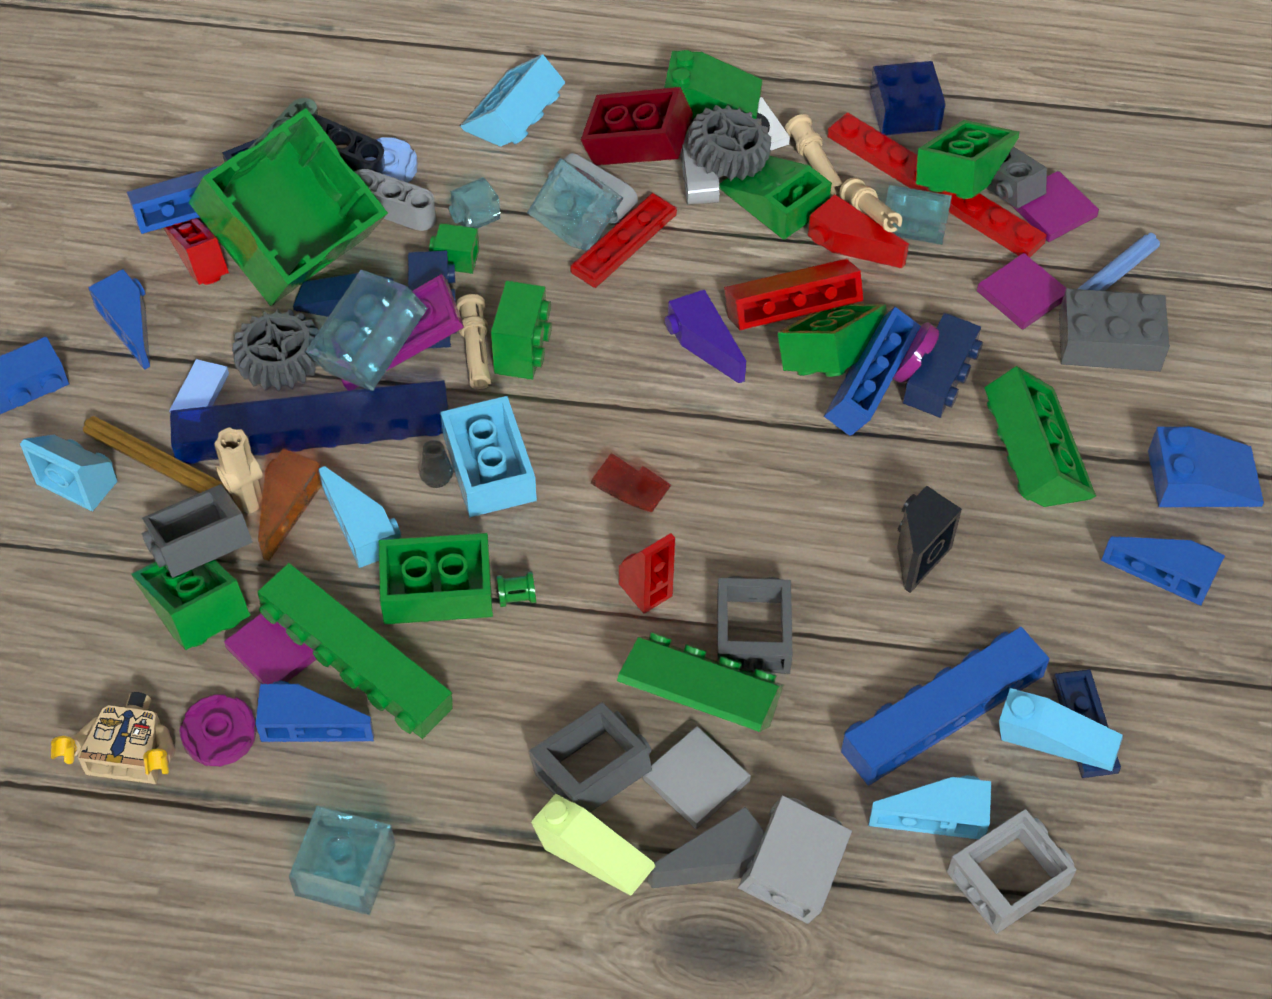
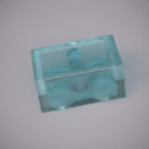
(922, 213)

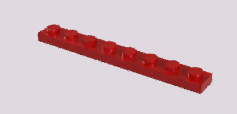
(902, 165)

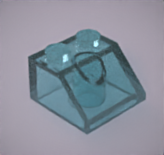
(575, 205)

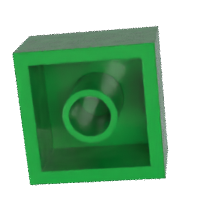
(520, 330)

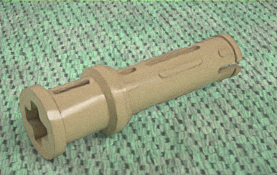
(810, 146)
(866, 200)
(474, 333)

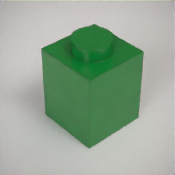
(460, 243)

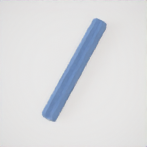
(1122, 263)

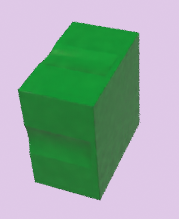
(287, 206)

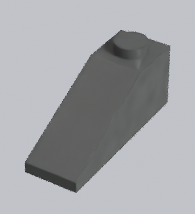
(713, 856)

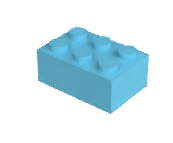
(488, 456)

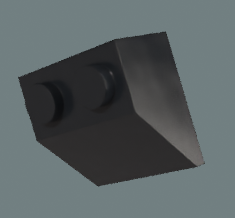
(925, 534)

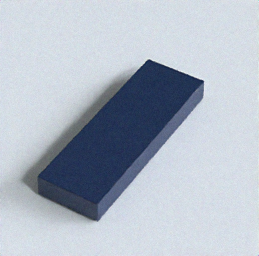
(1079, 693)

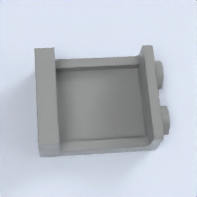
(796, 859)

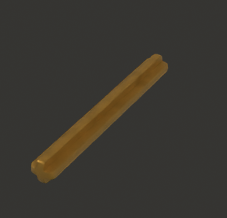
(149, 455)

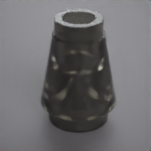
(435, 465)

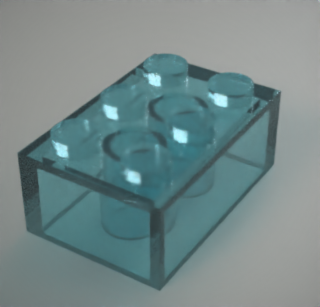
(366, 329)

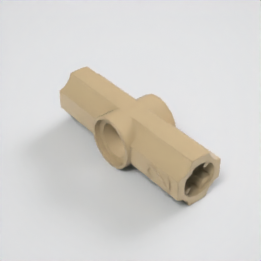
(239, 469)

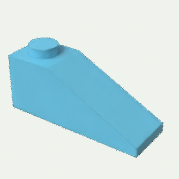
(359, 517)
(1057, 730)
(943, 808)

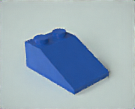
(1202, 470)

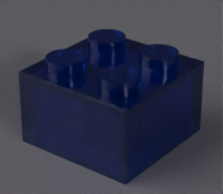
(907, 98)

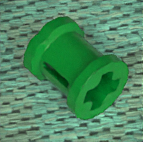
(516, 589)

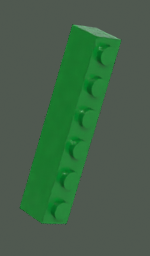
(355, 651)

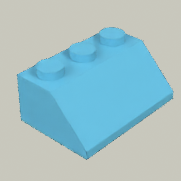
(515, 102)

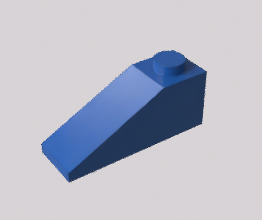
(122, 307)
(1168, 563)
(300, 715)

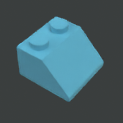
(69, 469)

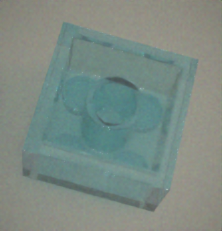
(342, 860)

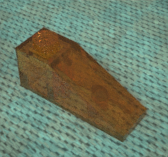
(287, 491)

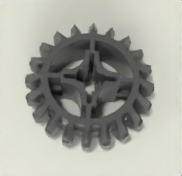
(729, 142)
(260, 344)

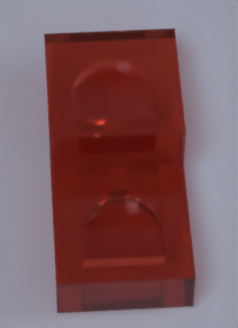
(637, 488)

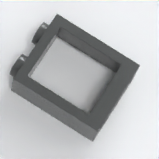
(195, 531)
(767, 656)
(606, 781)

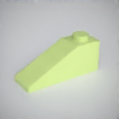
(590, 845)

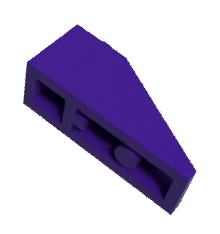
(705, 334)

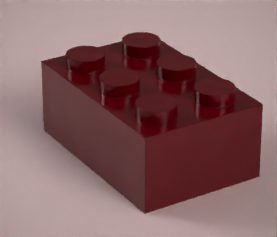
(637, 126)

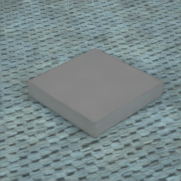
(696, 777)

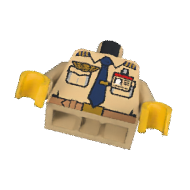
(120, 743)

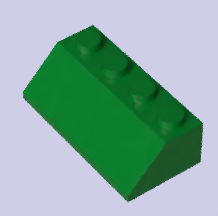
(1038, 440)
(702, 682)

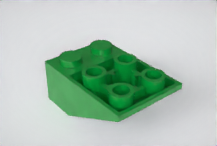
(780, 194)

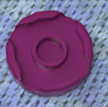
(923, 342)
(218, 730)

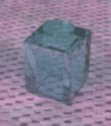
(475, 204)

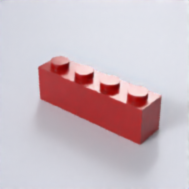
(793, 294)

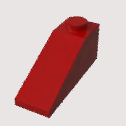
(853, 234)
(198, 251)
(649, 574)

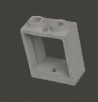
(984, 894)

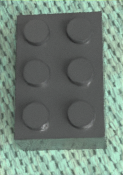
(1113, 330)

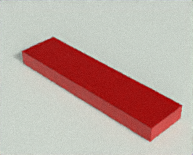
(623, 240)

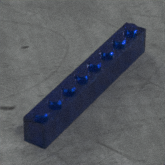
(313, 420)

